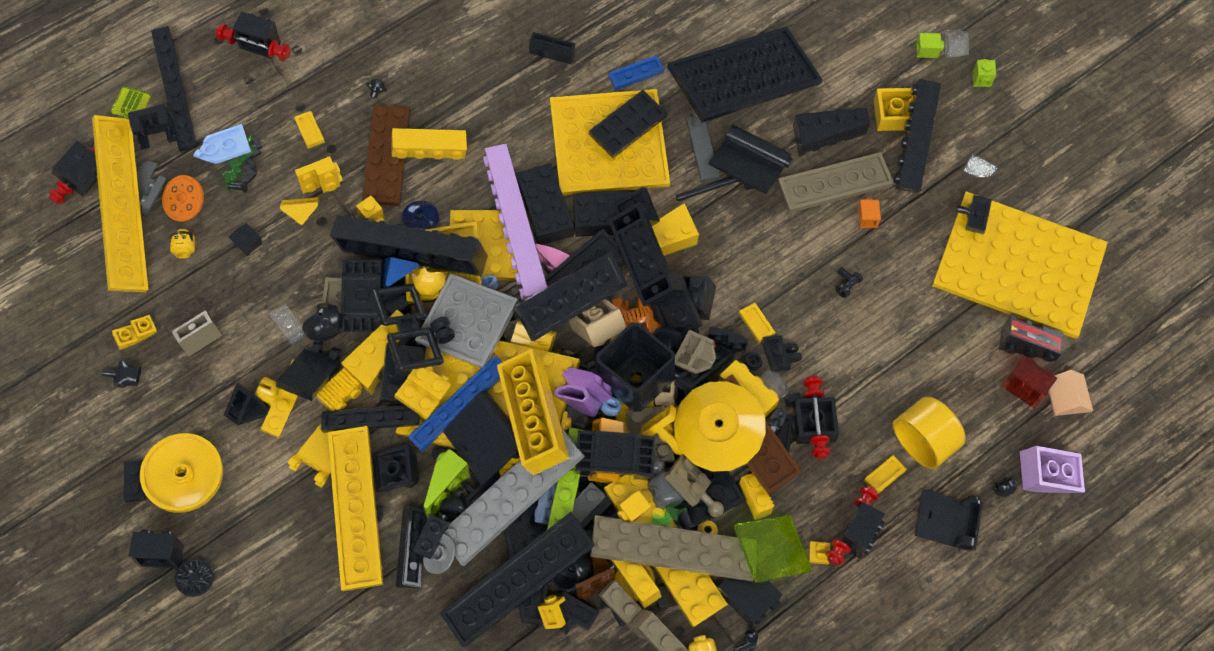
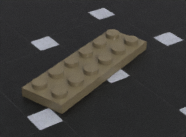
(835, 182)

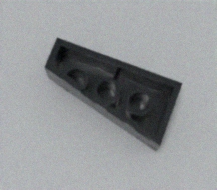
(828, 128)

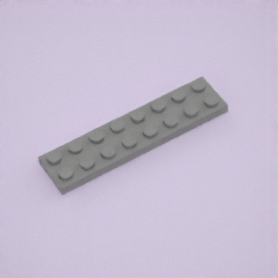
(504, 504)

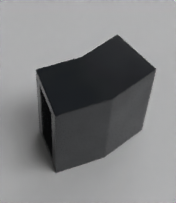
(245, 239)

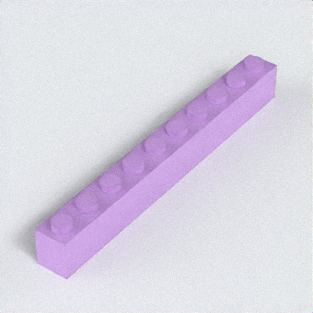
(515, 220)

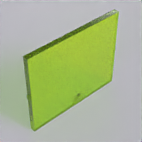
(772, 548)

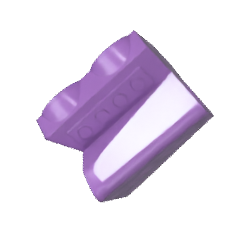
(584, 391)

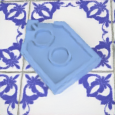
(224, 145)

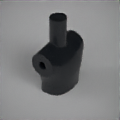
(124, 375)

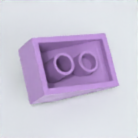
(1051, 470)

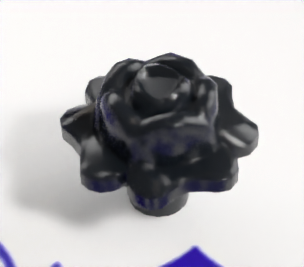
(376, 86)

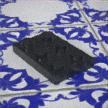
(393, 378)

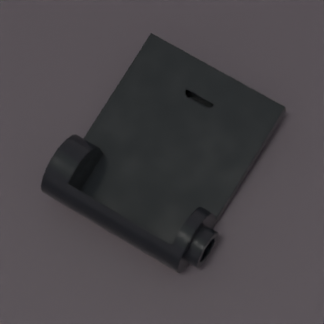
(950, 520)

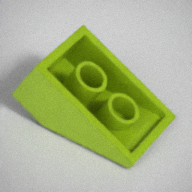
(446, 477)

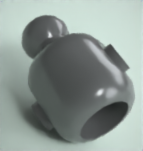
(662, 491)

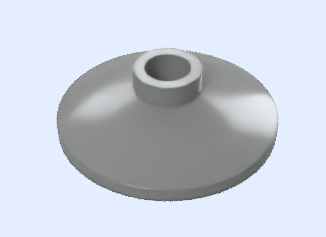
(443, 556)

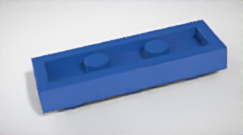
(636, 72)

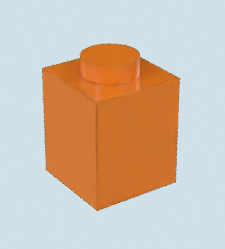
(869, 213)

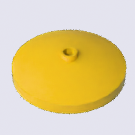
(174, 457)

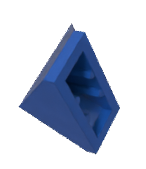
(396, 269)

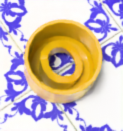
(929, 432)

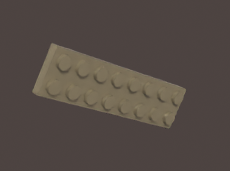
(669, 548)

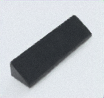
(410, 563)

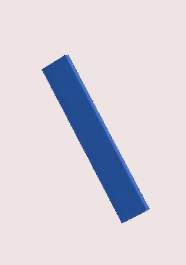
(447, 412)

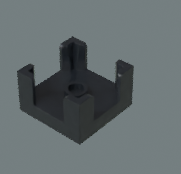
(149, 122)

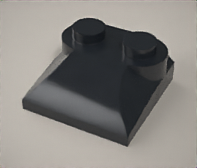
(396, 468)

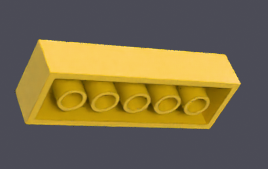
(532, 412)

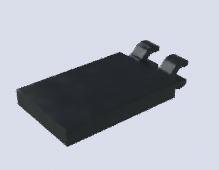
(309, 372)

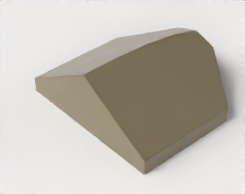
(695, 353)

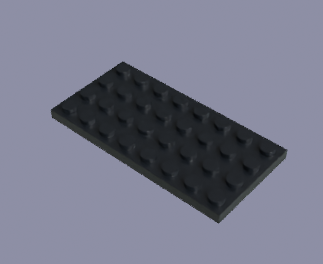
(744, 74)

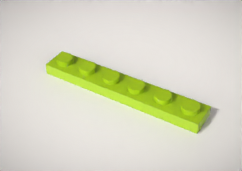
(565, 490)

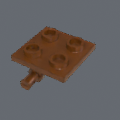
(602, 576)

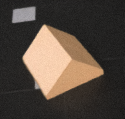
(1070, 394)

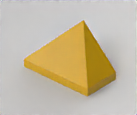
(299, 208)

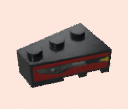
(1030, 340)

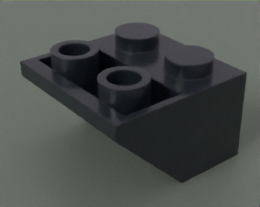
(702, 292)

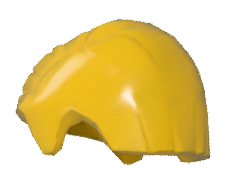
(428, 283)

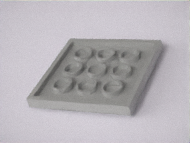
(475, 315)

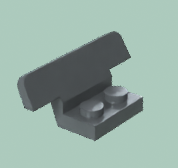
(147, 187)

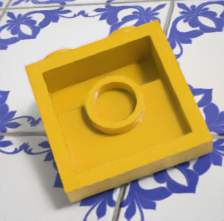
(319, 174)
(423, 391)

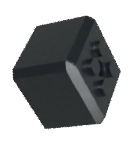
(631, 354)

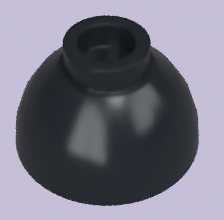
(454, 504)

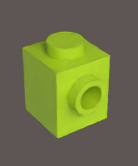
(984, 73)

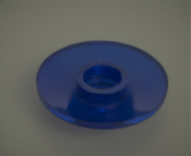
(427, 221)

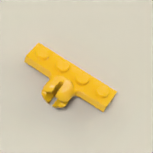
(280, 405)

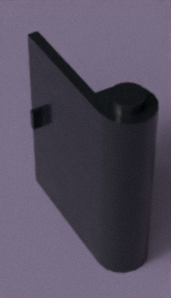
(750, 159)
(483, 437)

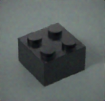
(156, 549)

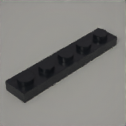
(371, 417)

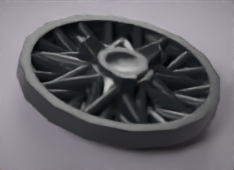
(194, 577)

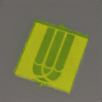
(129, 101)

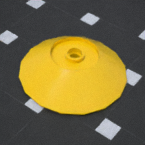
(723, 446)

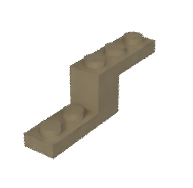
(640, 621)

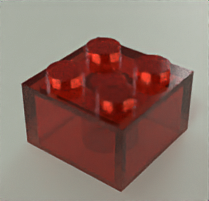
(1029, 382)

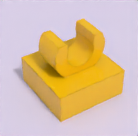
(817, 552)

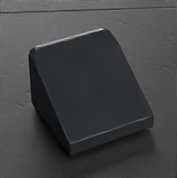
(666, 600)

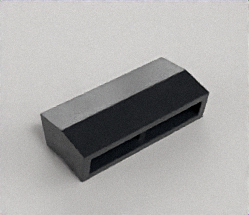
(552, 48)

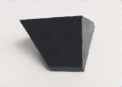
(245, 406)

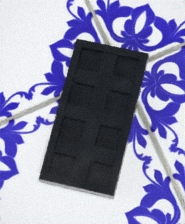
(627, 124)

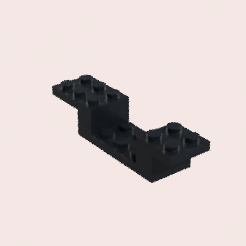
(647, 264)

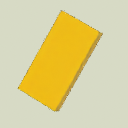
(309, 129)
(756, 322)
(885, 474)

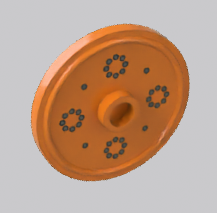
(182, 198)

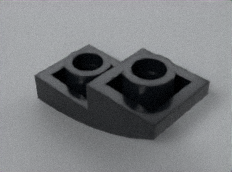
(733, 340)

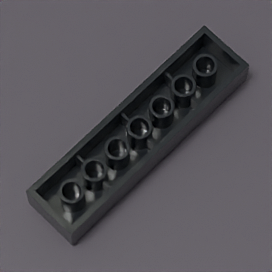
(414, 244)

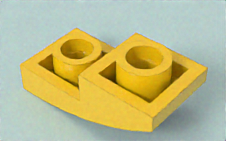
(134, 333)

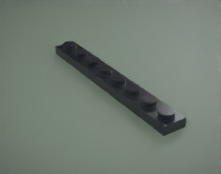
(174, 89)

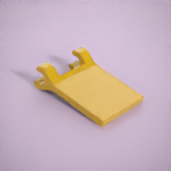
(316, 455)

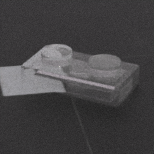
(287, 324)

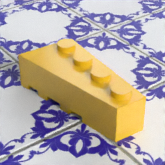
(676, 231)
(368, 358)

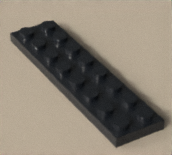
(517, 579)

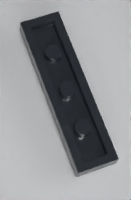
(688, 381)

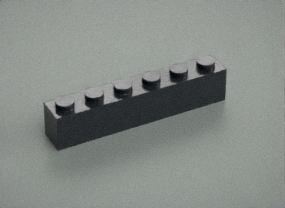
(917, 136)

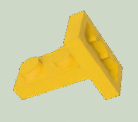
(661, 424)

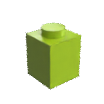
(929, 45)

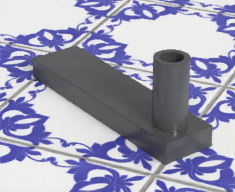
(702, 148)

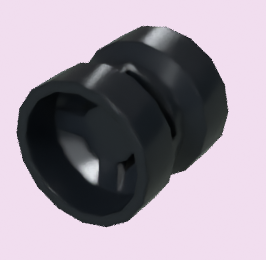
(442, 329)

